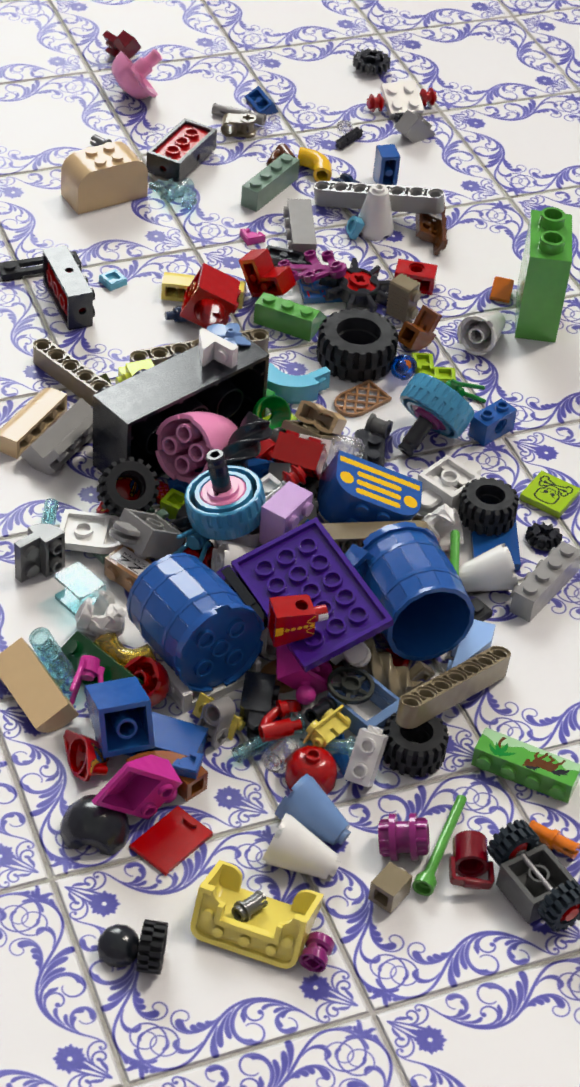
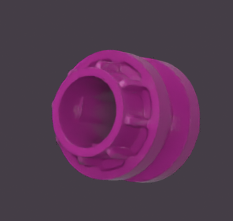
(403, 837)

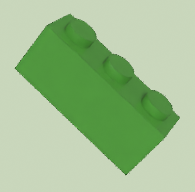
(287, 316)

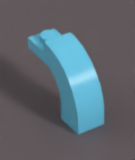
(298, 388)

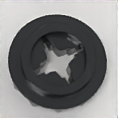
(542, 542)

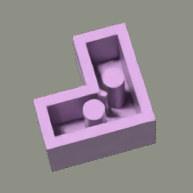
(284, 511)

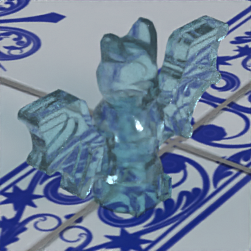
(176, 190)

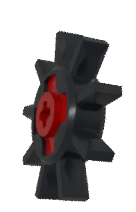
(358, 287)

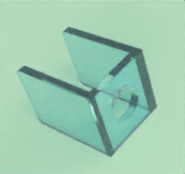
(78, 585)

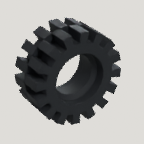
(152, 947)

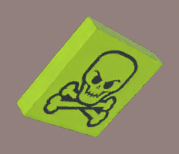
(550, 494)

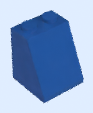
(120, 716)

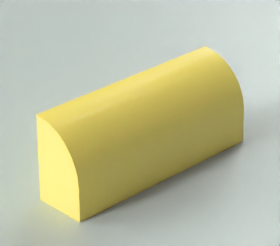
(175, 285)

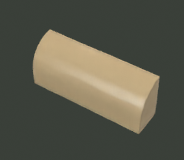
(32, 421)
(35, 688)

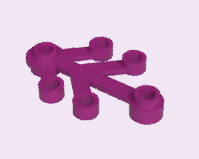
(335, 268)

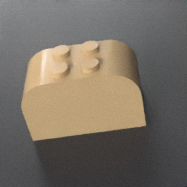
(103, 177)

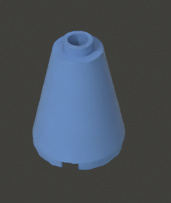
(315, 811)

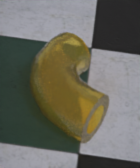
(111, 645)

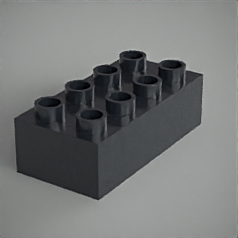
(132, 410)

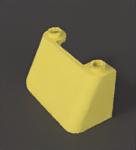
(270, 936)

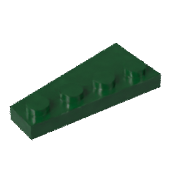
(81, 645)

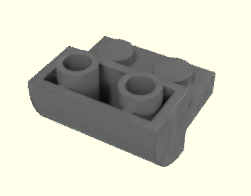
(39, 552)

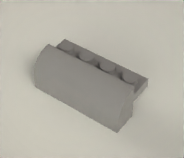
(61, 439)

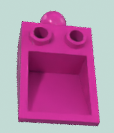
(306, 684)
(140, 787)

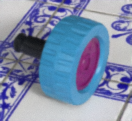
(435, 408)

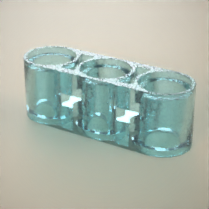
(53, 657)

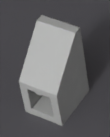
(413, 127)

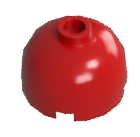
(153, 675)
(314, 762)

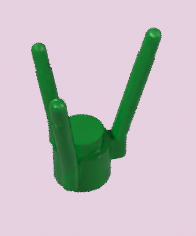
(457, 386)

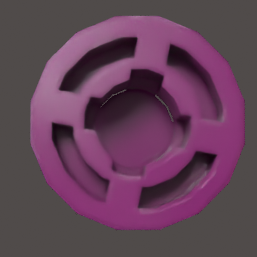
(317, 949)

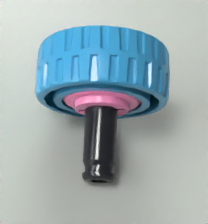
(224, 499)

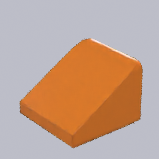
(502, 289)

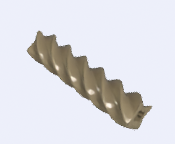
(382, 669)

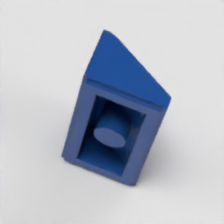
(261, 102)

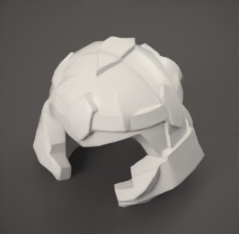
(442, 522)
(101, 617)

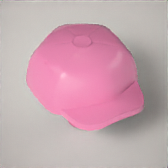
(133, 76)

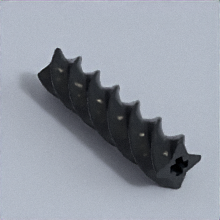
(242, 446)

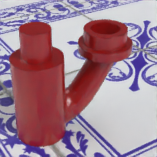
(273, 730)

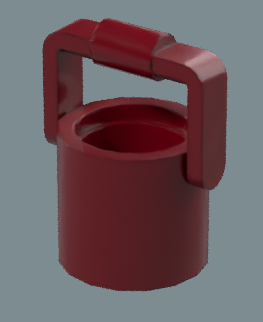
(470, 861)

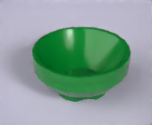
(278, 407)

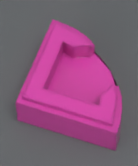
(252, 237)

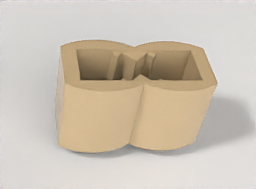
(320, 417)

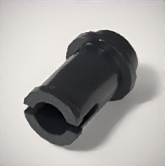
(318, 710)

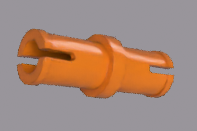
(554, 840)

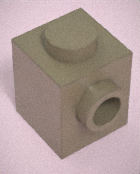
(390, 887)

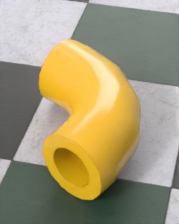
(317, 162)

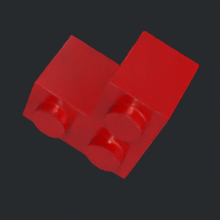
(263, 276)
(300, 452)

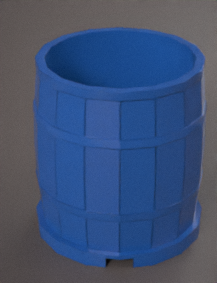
(417, 591)
(195, 622)

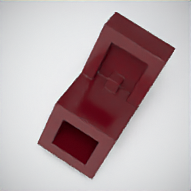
(123, 42)

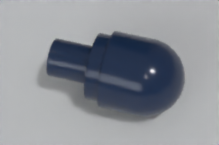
(175, 314)

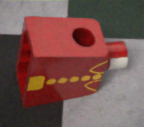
(293, 618)

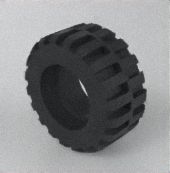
(357, 345)

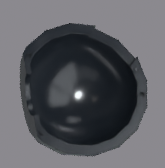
(94, 826)

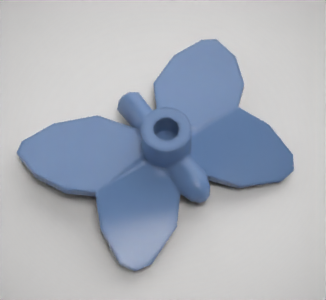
(229, 332)

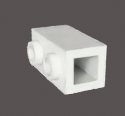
(366, 756)

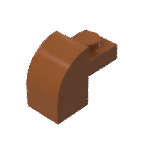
(420, 333)

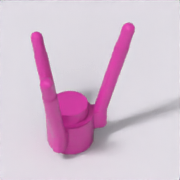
(88, 669)

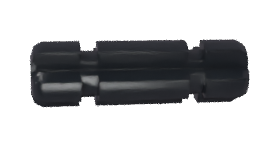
(349, 138)

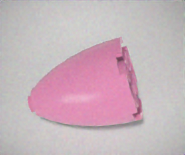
(187, 439)

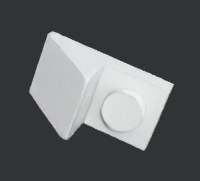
(216, 348)

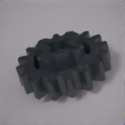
(371, 61)

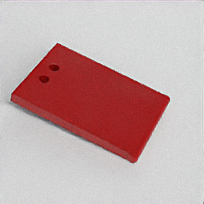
(171, 840)

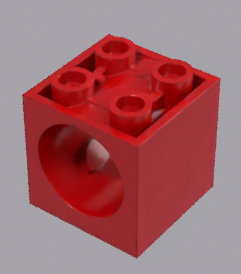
(208, 285)

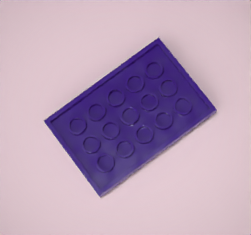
(314, 565)

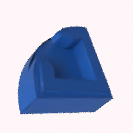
(189, 765)

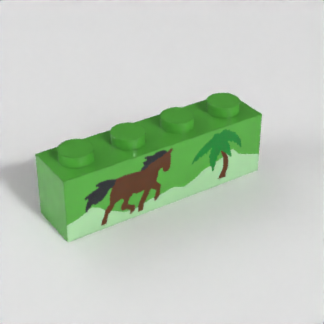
(526, 765)

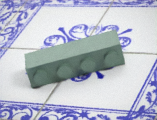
(270, 182)

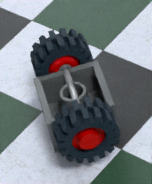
(534, 877)

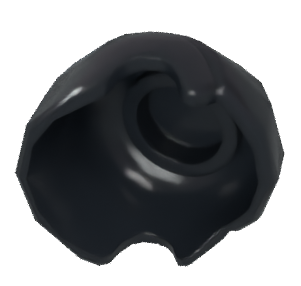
(118, 945)

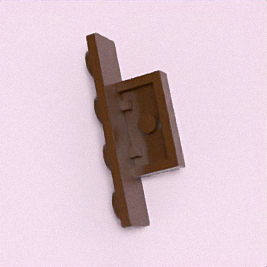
(432, 229)

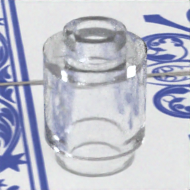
(349, 445)
(278, 753)

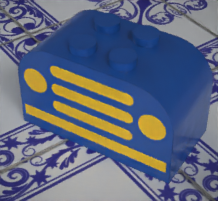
(366, 492)

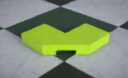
(426, 365)

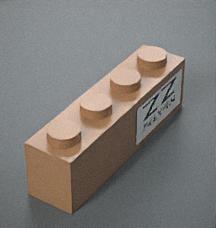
(124, 566)

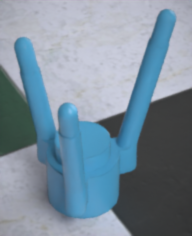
(194, 542)

